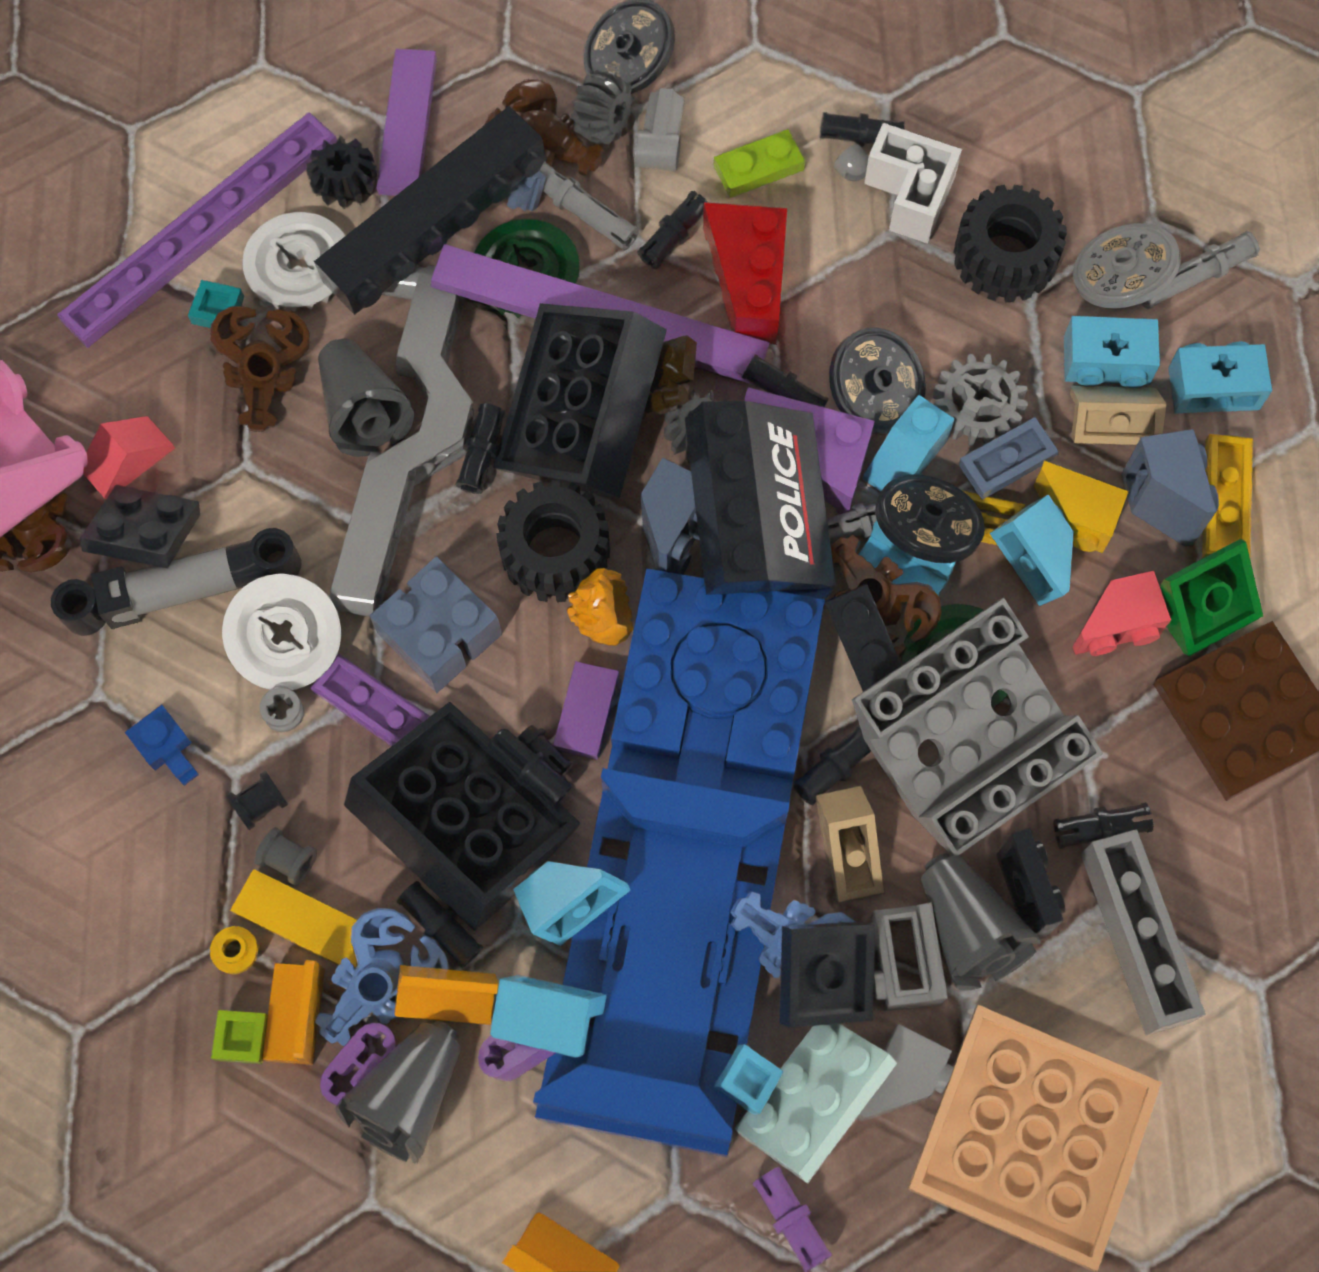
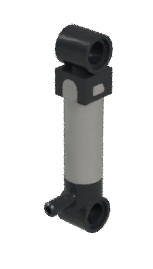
(124, 596)

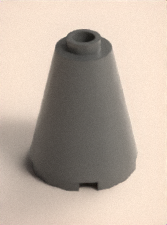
(361, 400)
(974, 924)
(404, 1092)

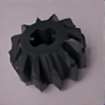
(342, 172)

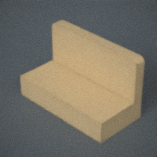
(1116, 414)

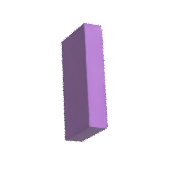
(586, 710)

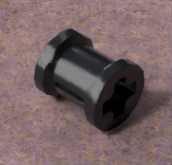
(257, 800)

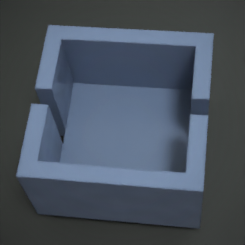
(433, 621)

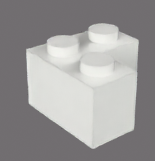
(917, 172)

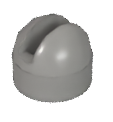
(852, 163)

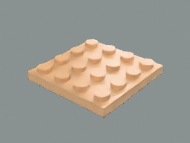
(1035, 1137)

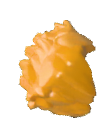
(602, 608)

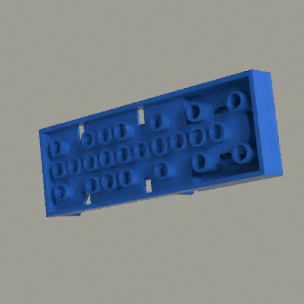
(695, 789)

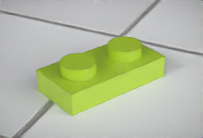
(759, 163)

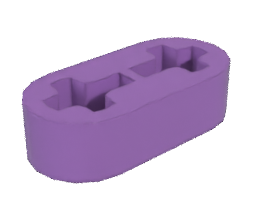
(351, 1056)
(516, 1062)

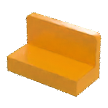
(445, 994)
(293, 1013)
(553, 1248)

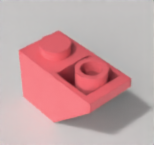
(1126, 612)

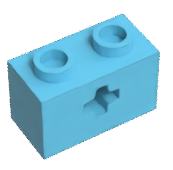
(1111, 351)
(1219, 378)

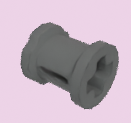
(285, 856)

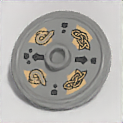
(1126, 265)

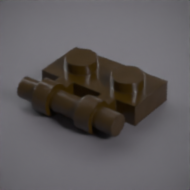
(673, 368)

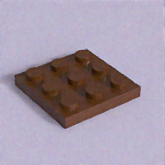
(1245, 709)

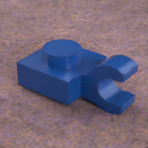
(161, 743)

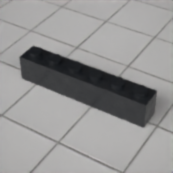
(431, 210)

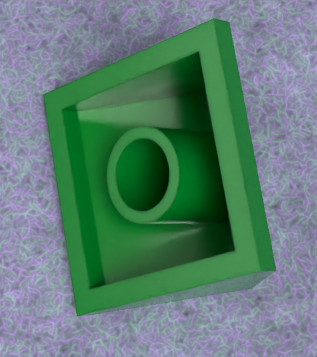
(1212, 598)

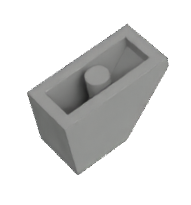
(918, 1072)

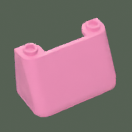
(30, 463)

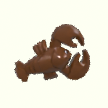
(558, 134)
(258, 362)
(41, 536)
(920, 597)

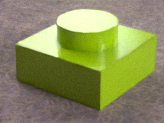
(239, 1037)

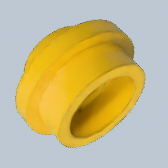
(246, 956)

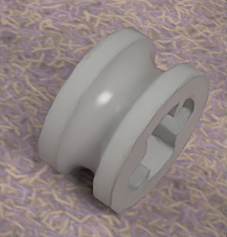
(269, 704)

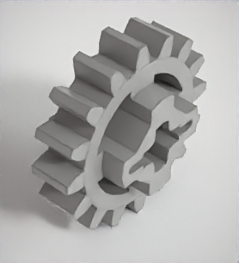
(981, 381)

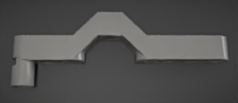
(391, 475)

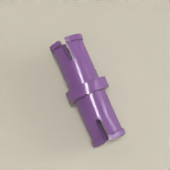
(792, 1219)

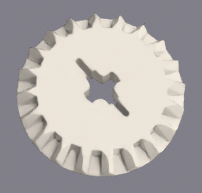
(270, 270)
(250, 638)

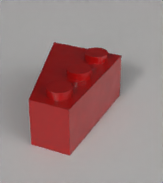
(748, 260)

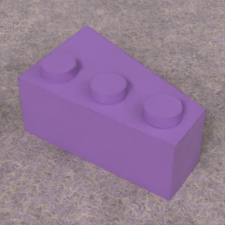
(840, 445)

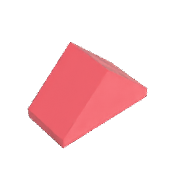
(124, 452)

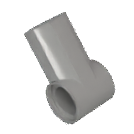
(660, 139)

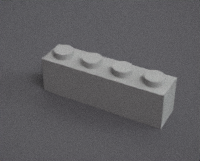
(1142, 933)

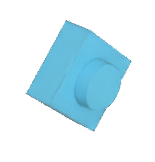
(748, 1079)

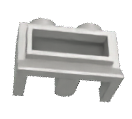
(928, 955)

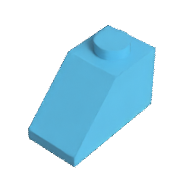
(910, 443)
(1039, 548)
(566, 898)

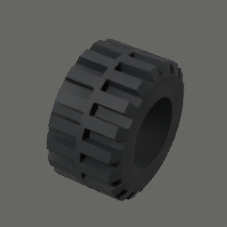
(1014, 215)
(545, 509)

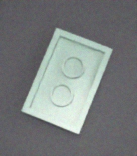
(817, 1098)

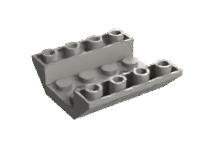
(985, 761)

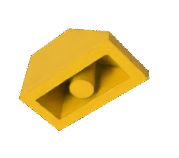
(1087, 504)

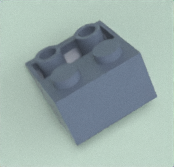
(1171, 485)
(669, 517)

